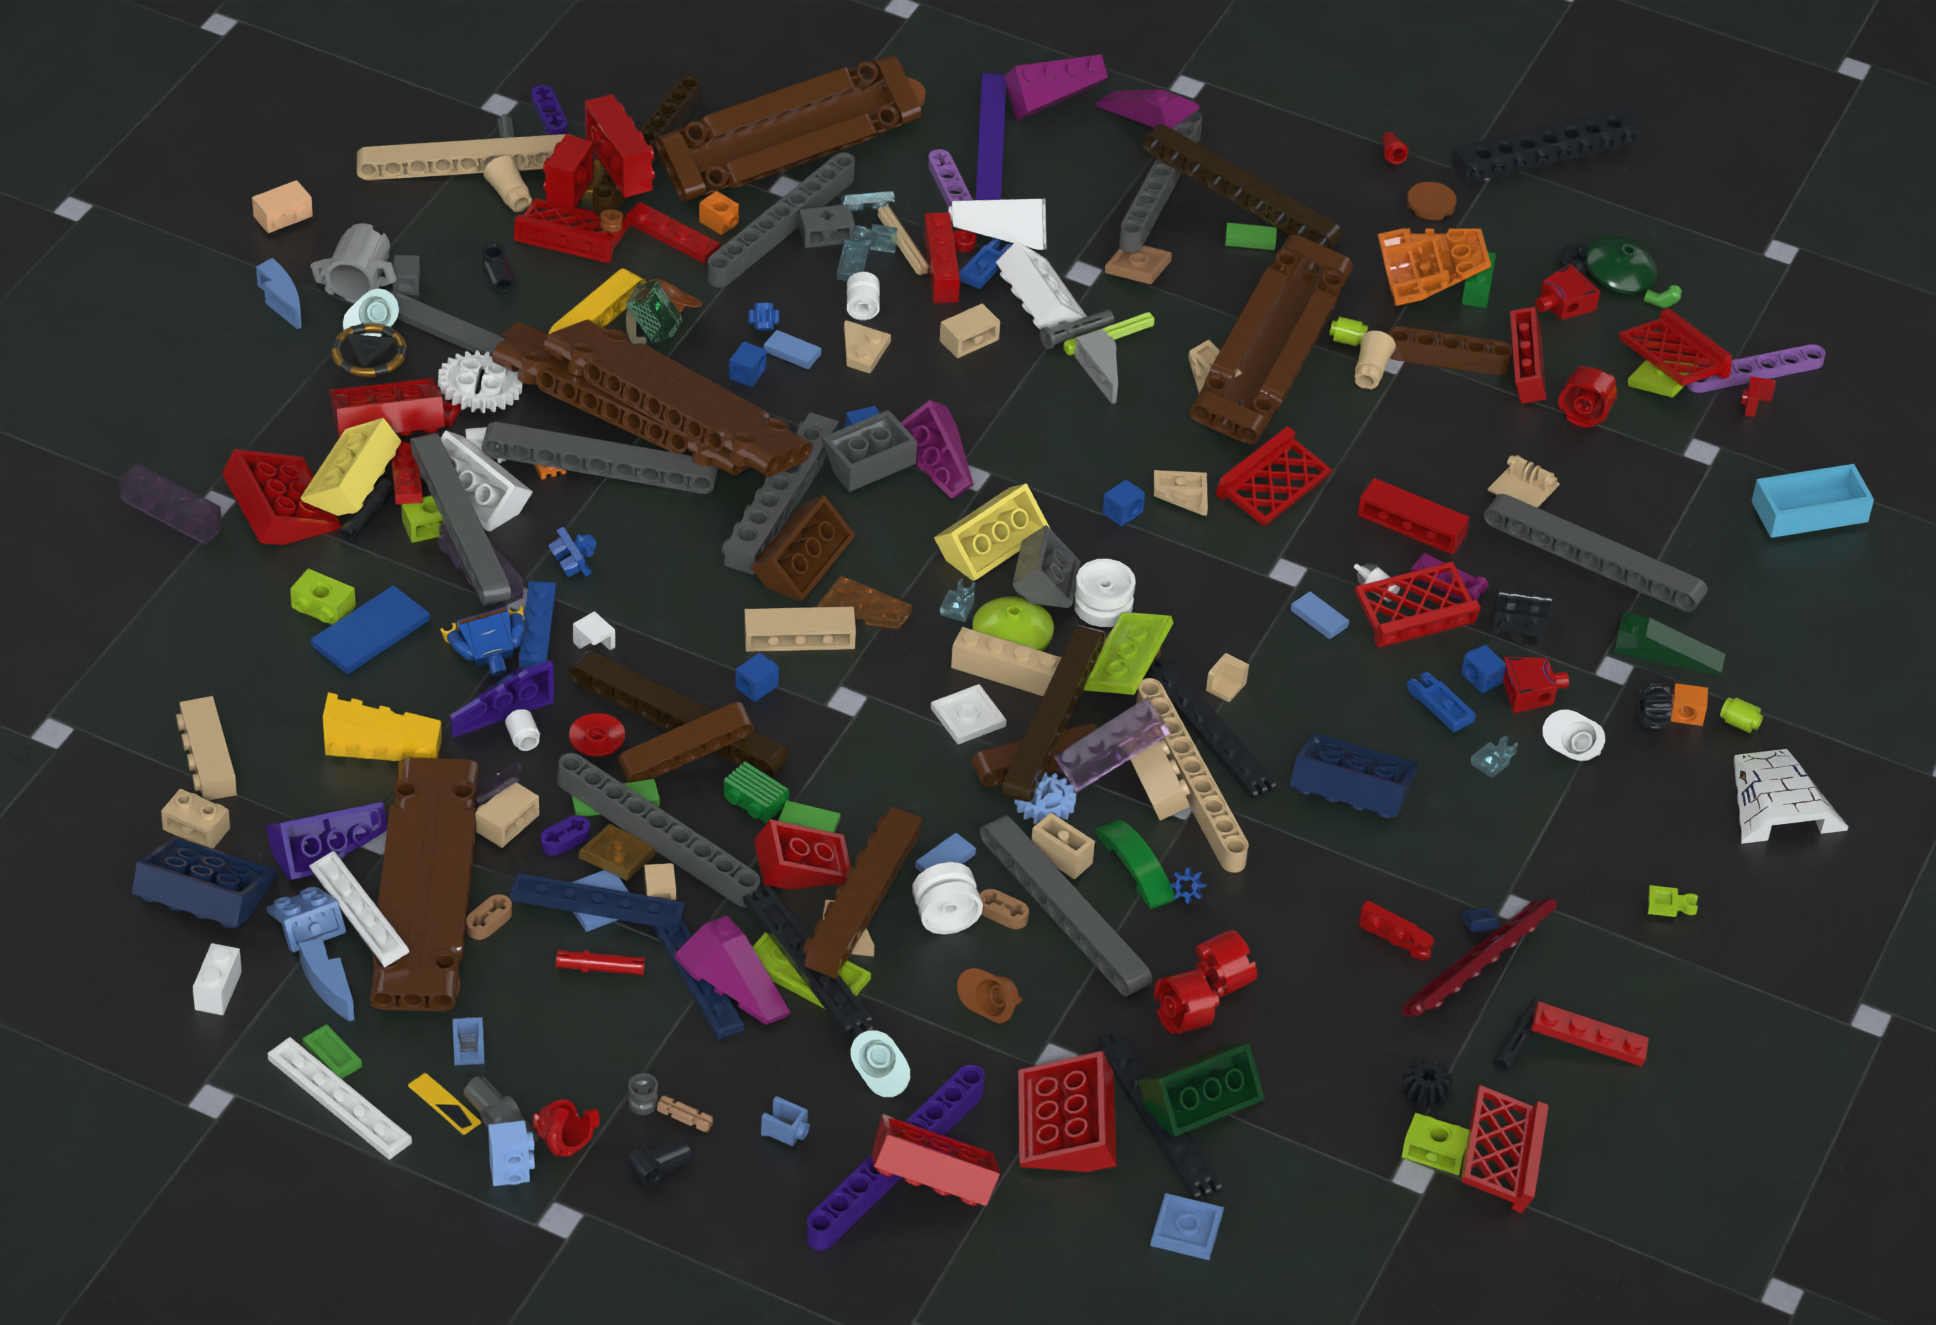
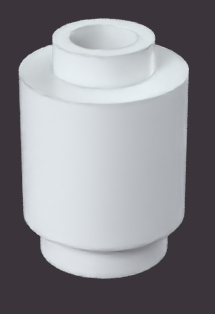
(522, 729)

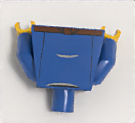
(488, 637)

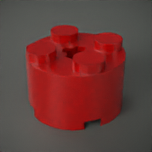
(1588, 396)
(1226, 963)
(1185, 1001)

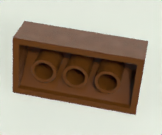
(803, 549)

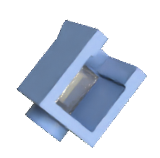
(468, 1041)
(786, 1123)

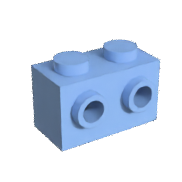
(510, 1153)

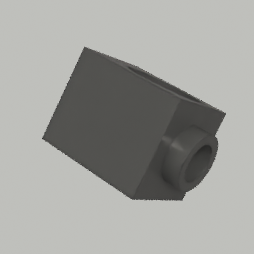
(407, 274)

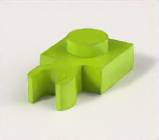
(1667, 902)

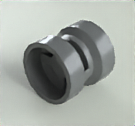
(643, 1094)

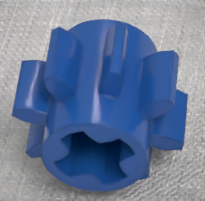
(763, 316)
(1195, 886)

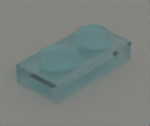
(878, 200)

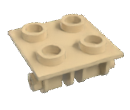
(1524, 482)

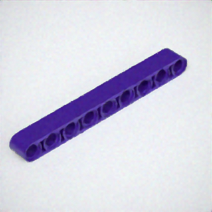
(991, 137)
(868, 1185)

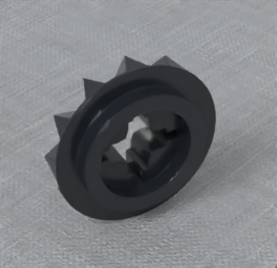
(1569, 254)

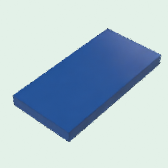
(370, 629)

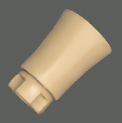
(507, 181)
(1373, 357)

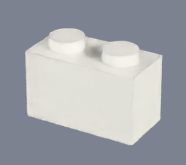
(217, 979)

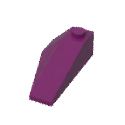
(1149, 106)
(727, 961)

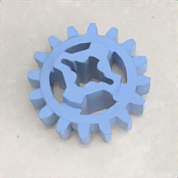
(1051, 797)

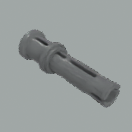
(1068, 330)

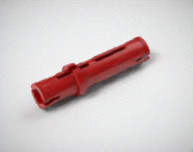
(600, 962)

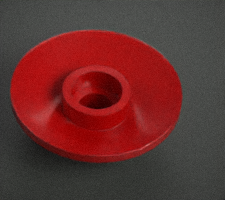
(597, 734)

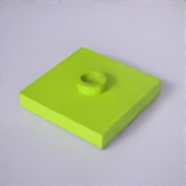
(1652, 379)

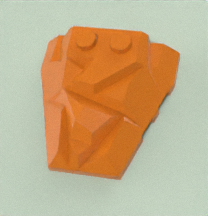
(1430, 262)

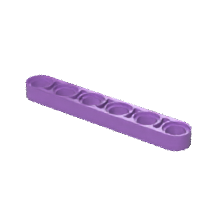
(1754, 365)

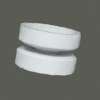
(1104, 592)
(947, 898)

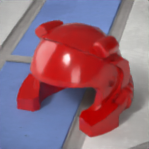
(563, 1127)

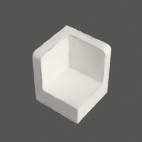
(593, 630)

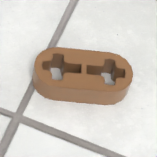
(1004, 908)
(491, 919)

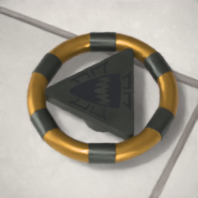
(369, 349)

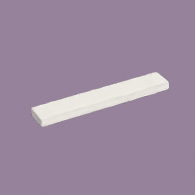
(359, 909)
(339, 1098)

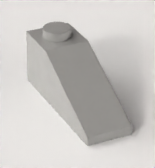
(1098, 357)

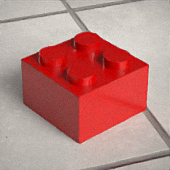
(569, 171)

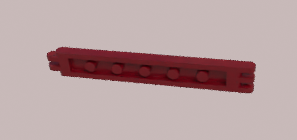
(1484, 953)

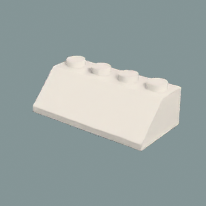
(1038, 287)
(491, 488)

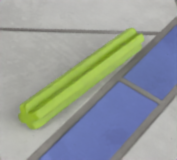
(1118, 329)

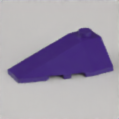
(522, 689)
(307, 839)

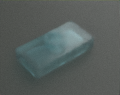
(852, 259)

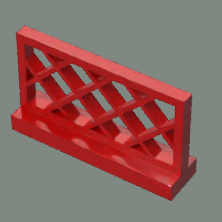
(560, 236)
(1684, 339)
(1259, 465)
(1429, 620)
(1526, 1158)

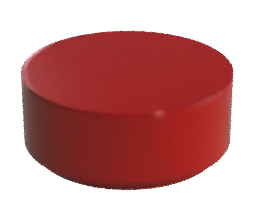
(964, 240)

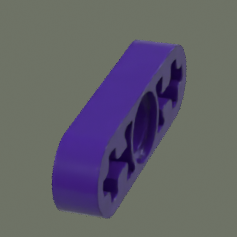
(550, 103)

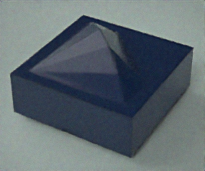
(1480, 919)

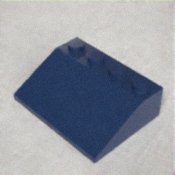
(1353, 775)
(202, 881)

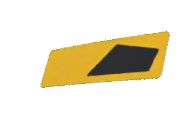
(444, 1103)

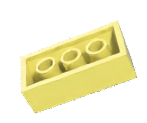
(352, 468)
(991, 532)

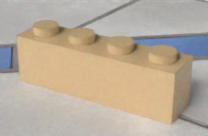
(799, 629)
(1003, 661)
(207, 748)
(1160, 780)

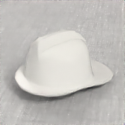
(1573, 735)

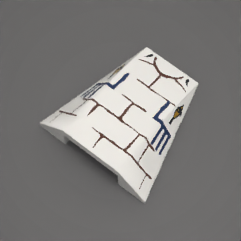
(1777, 792)

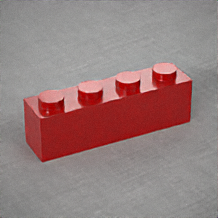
(941, 257)
(1528, 355)
(1413, 516)

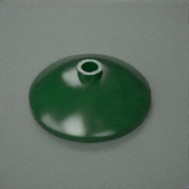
(1621, 264)

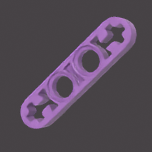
(946, 185)

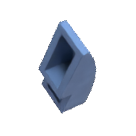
(279, 291)
(327, 977)

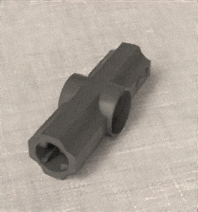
(492, 1105)

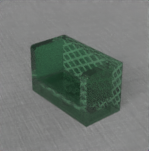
(654, 311)

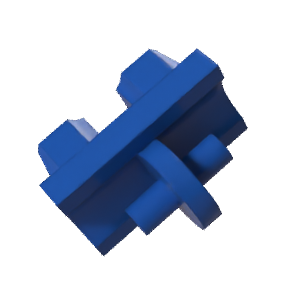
(575, 562)

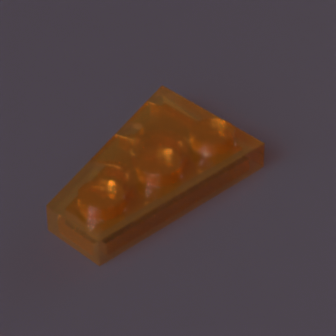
(868, 604)

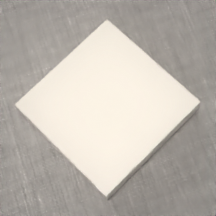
(968, 714)

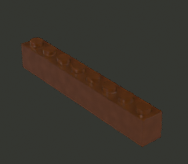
(862, 893)

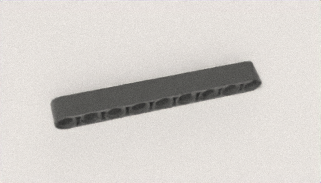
(1154, 193)
(779, 220)
(597, 457)
(460, 519)
(1595, 552)
(656, 828)
(1066, 905)

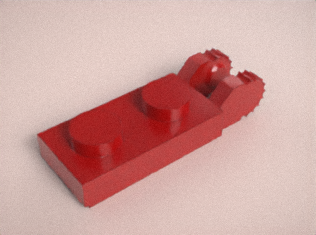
(1396, 930)

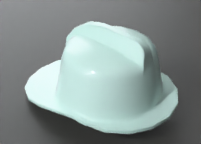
(373, 307)
(880, 1063)

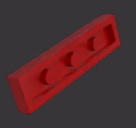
(672, 232)
(406, 476)
(1589, 1034)

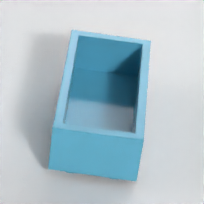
(1812, 500)

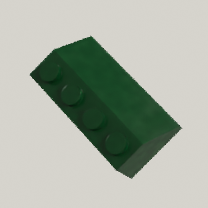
(1203, 1088)

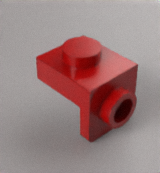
(1758, 389)

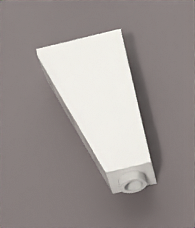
(1004, 219)

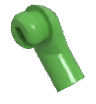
(1665, 299)

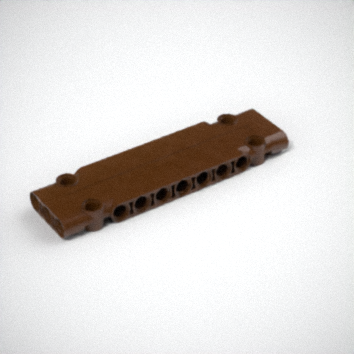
(788, 128)
(1271, 339)
(526, 355)
(678, 397)
(427, 882)

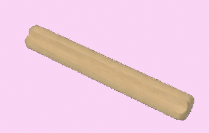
(904, 241)

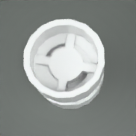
(863, 295)

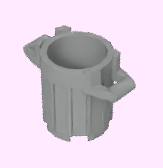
(356, 264)

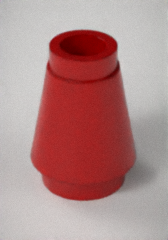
(1394, 149)

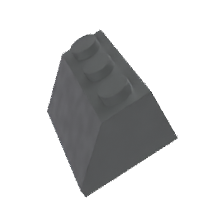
(870, 450)
(1046, 570)

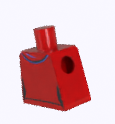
(1568, 294)
(1531, 683)

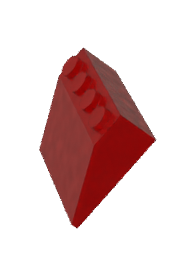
(403, 405)
(270, 496)
(1067, 1114)

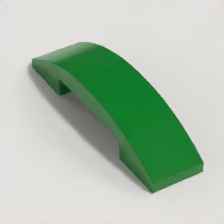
(1139, 860)

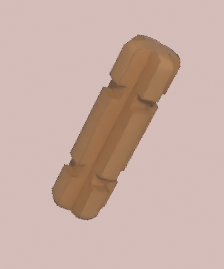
(685, 1113)

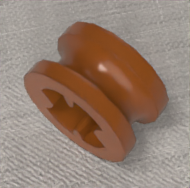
(611, 220)

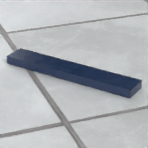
(597, 901)
(715, 1008)

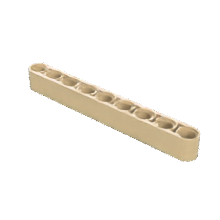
(452, 157)
(1205, 797)

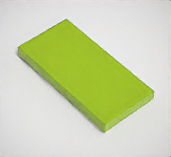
(1128, 652)
(784, 974)

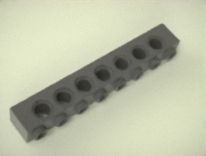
(777, 499)

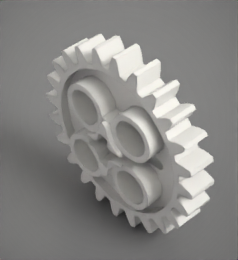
(461, 378)

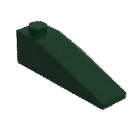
(1658, 643)

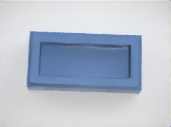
(792, 349)
(1319, 615)
(951, 850)

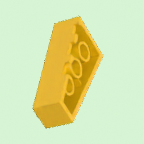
(377, 733)

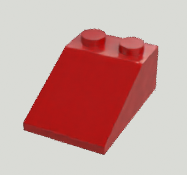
(800, 856)

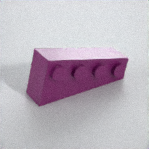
(1049, 83)

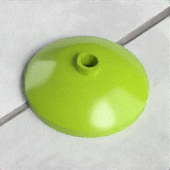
(1015, 621)

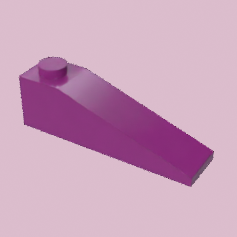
(939, 448)

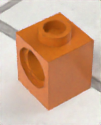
(719, 213)
(1689, 704)

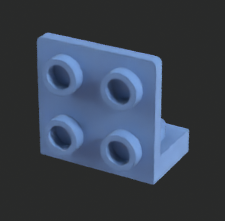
(308, 917)

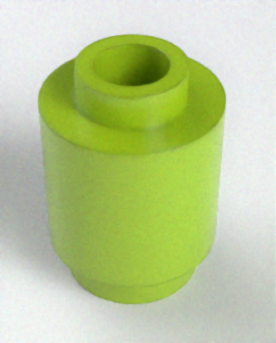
(1348, 331)
(1741, 714)

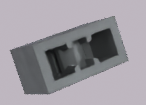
(826, 225)

